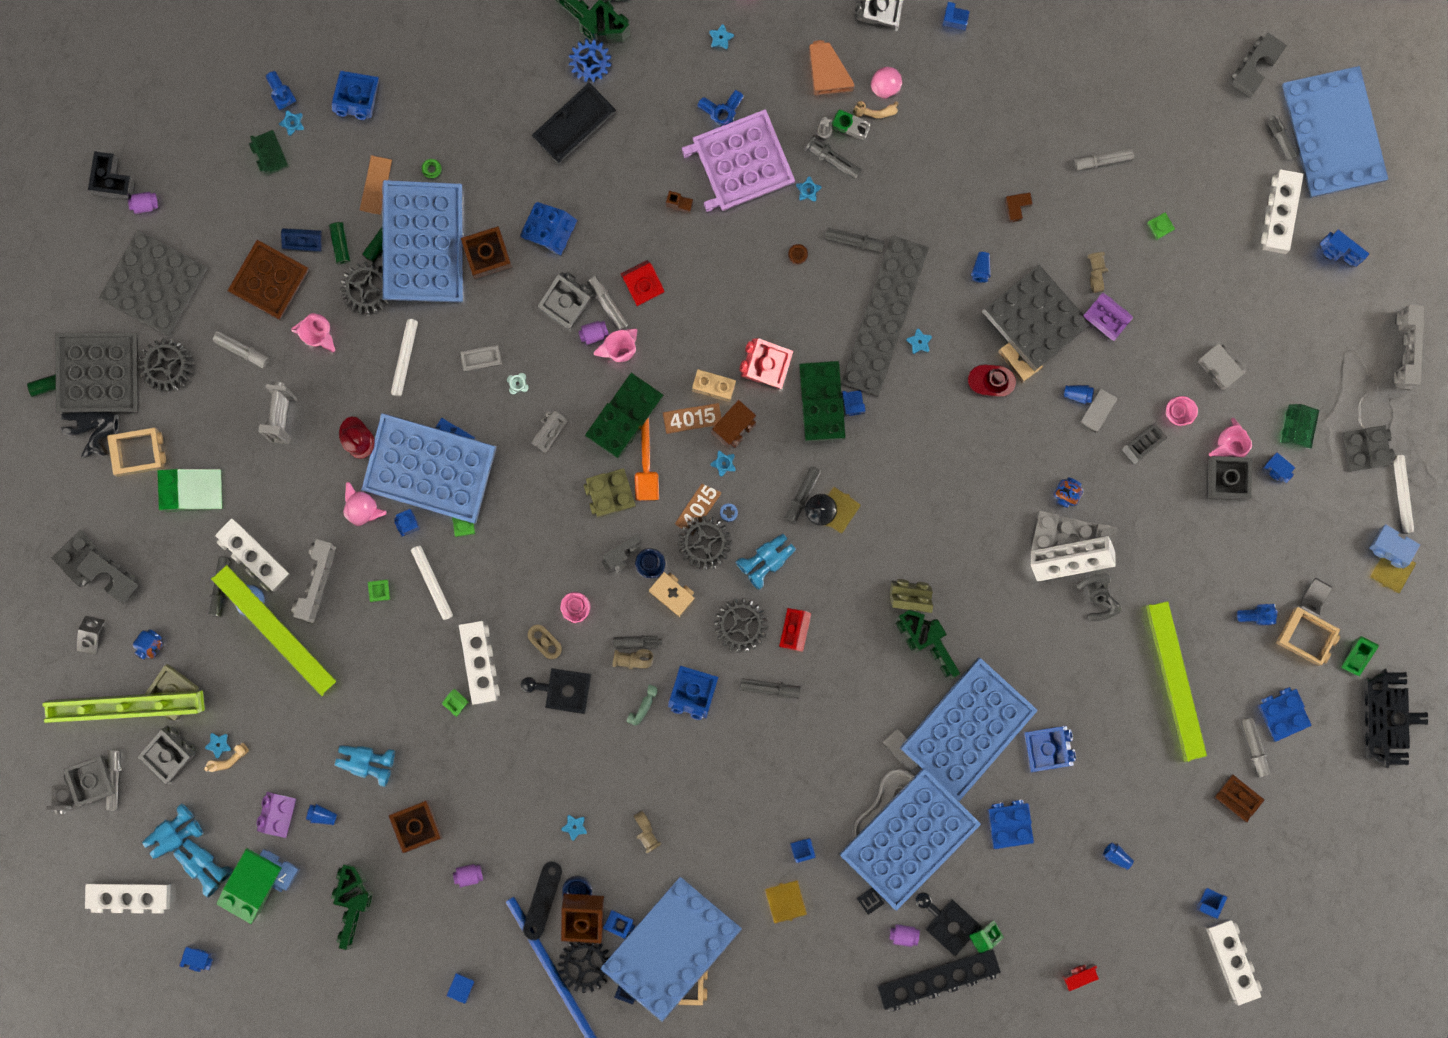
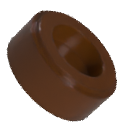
(798, 254)

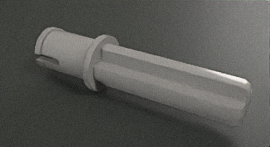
(824, 129)
(1104, 159)
(607, 303)
(240, 349)
(1255, 747)
(113, 758)

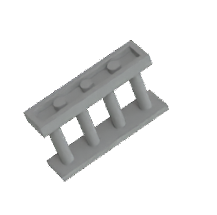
(275, 427)

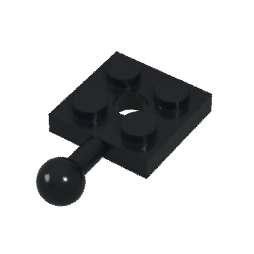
(558, 680)
(939, 925)

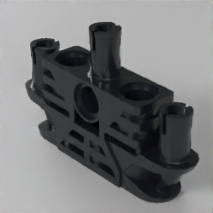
(1376, 705)

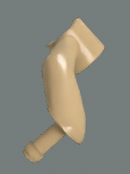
(860, 110)
(215, 765)

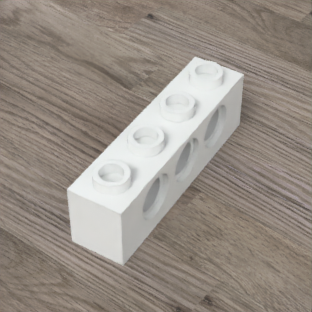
(1292, 182)
(1073, 558)
(278, 573)
(468, 633)
(95, 892)
(1217, 934)

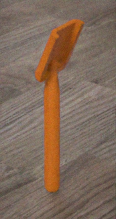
(646, 482)

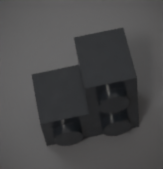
(104, 179)

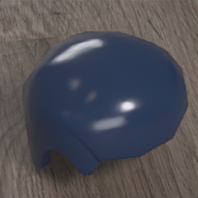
(650, 563)
(577, 885)

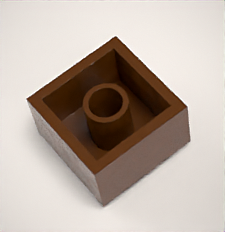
(486, 252)
(734, 424)
(415, 826)
(582, 918)

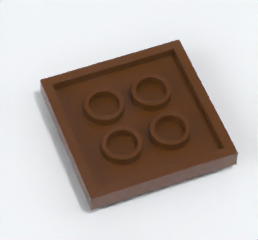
(268, 279)

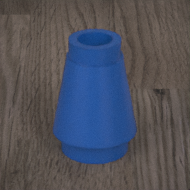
(981, 270)
(1079, 393)
(320, 815)
(1118, 856)

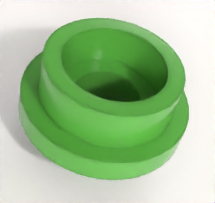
(431, 162)

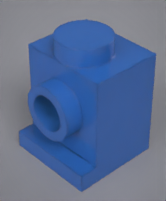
(1279, 468)
(406, 522)
(611, 924)
(196, 959)

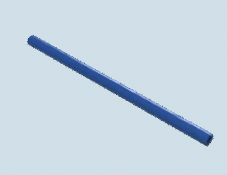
(552, 972)

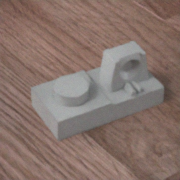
(552, 427)

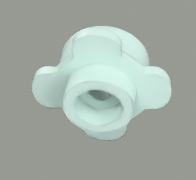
(517, 378)

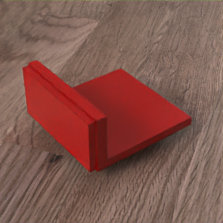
(642, 282)
(1081, 976)

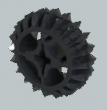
(568, 959)

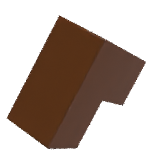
(678, 202)
(1015, 203)

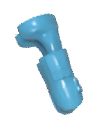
(771, 557)
(360, 761)
(167, 835)
(195, 867)

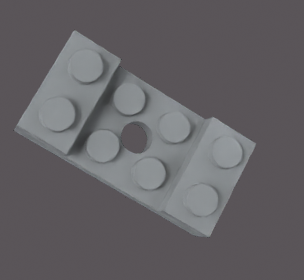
(1411, 320)
(1054, 531)
(323, 554)

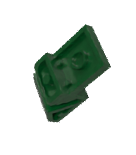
(616, 26)
(822, 401)
(624, 416)
(911, 625)
(349, 879)

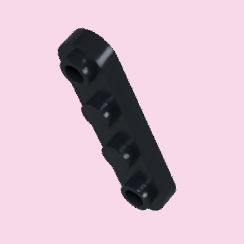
(542, 900)

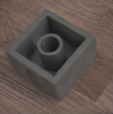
(1229, 478)

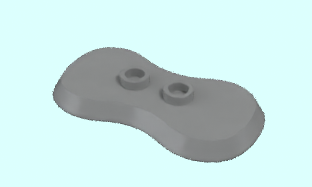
(889, 787)

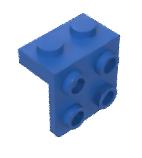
(548, 227)

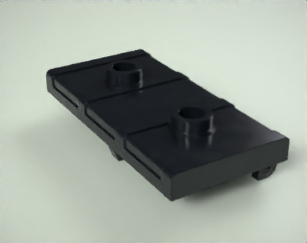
(573, 123)

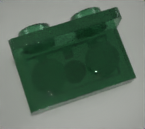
(269, 152)
(1300, 425)

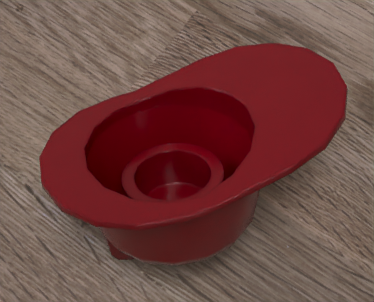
(992, 380)
(356, 438)

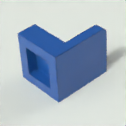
(955, 17)
(853, 403)
(803, 850)
(1211, 903)
(460, 988)

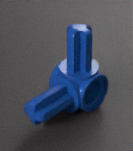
(281, 93)
(716, 110)
(1263, 614)

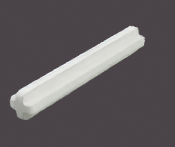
(404, 357)
(1403, 494)
(431, 582)

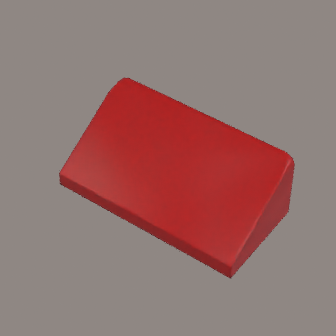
(795, 629)

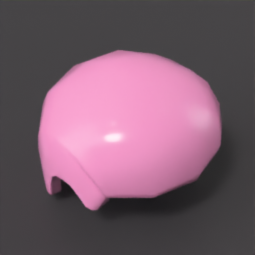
(886, 82)
(1181, 410)
(575, 607)

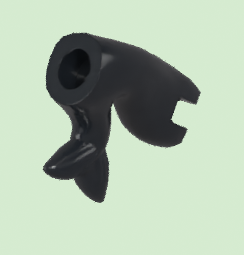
(105, 422)

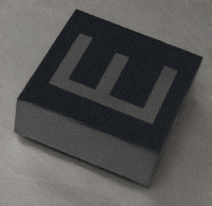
(870, 900)

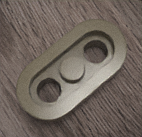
(544, 642)

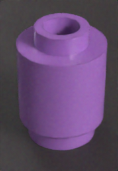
(143, 202)
(593, 332)
(467, 875)
(904, 935)

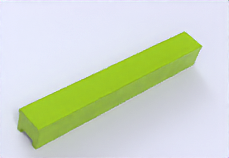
(273, 630)
(1176, 681)
(124, 706)

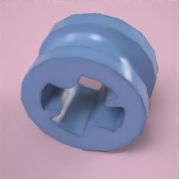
(724, 516)

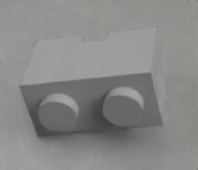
(1222, 366)

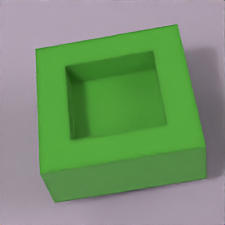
(1161, 226)
(462, 527)
(379, 590)
(455, 702)

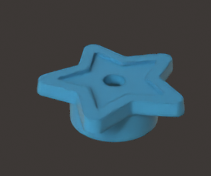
(720, 32)
(292, 127)
(803, 189)
(914, 342)
(723, 458)
(223, 744)
(571, 821)

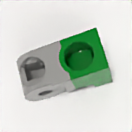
(850, 125)

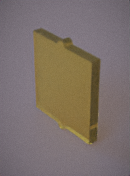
(845, 509)
(1390, 575)
(786, 901)

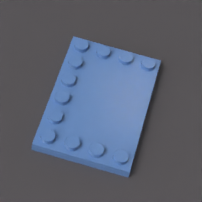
(1335, 131)
(422, 241)
(429, 468)
(968, 729)
(910, 839)
(671, 949)

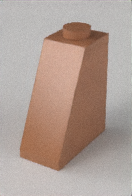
(827, 70)

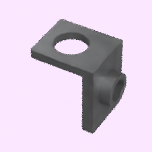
(1315, 596)
(88, 636)
(57, 806)

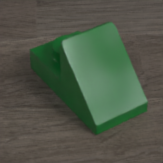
(1359, 656)
(987, 937)

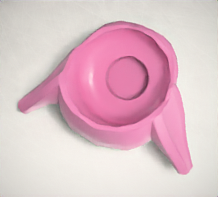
(315, 331)
(618, 345)
(1233, 442)
(360, 507)

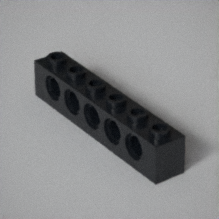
(888, 989)

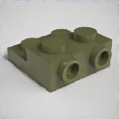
(609, 493)
(911, 596)
(171, 681)

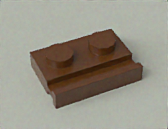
(1239, 798)

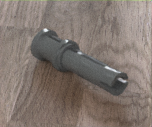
(824, 152)

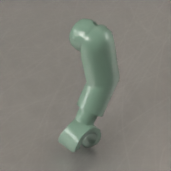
(644, 707)

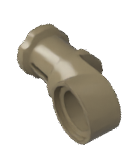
(1098, 269)
(632, 659)
(647, 837)

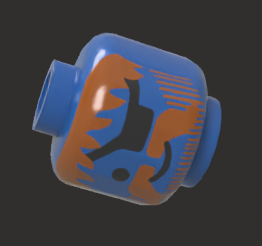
(1068, 492)
(147, 644)

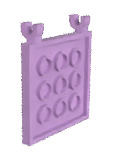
(741, 161)

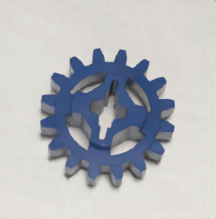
(597, 61)

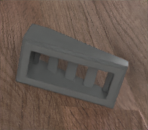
(1135, 452)

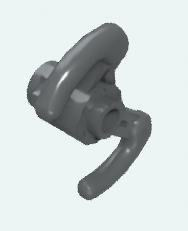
(1099, 593)

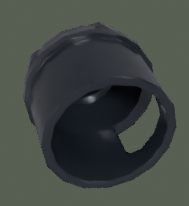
(821, 509)

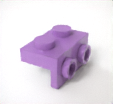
(1108, 316)
(275, 814)

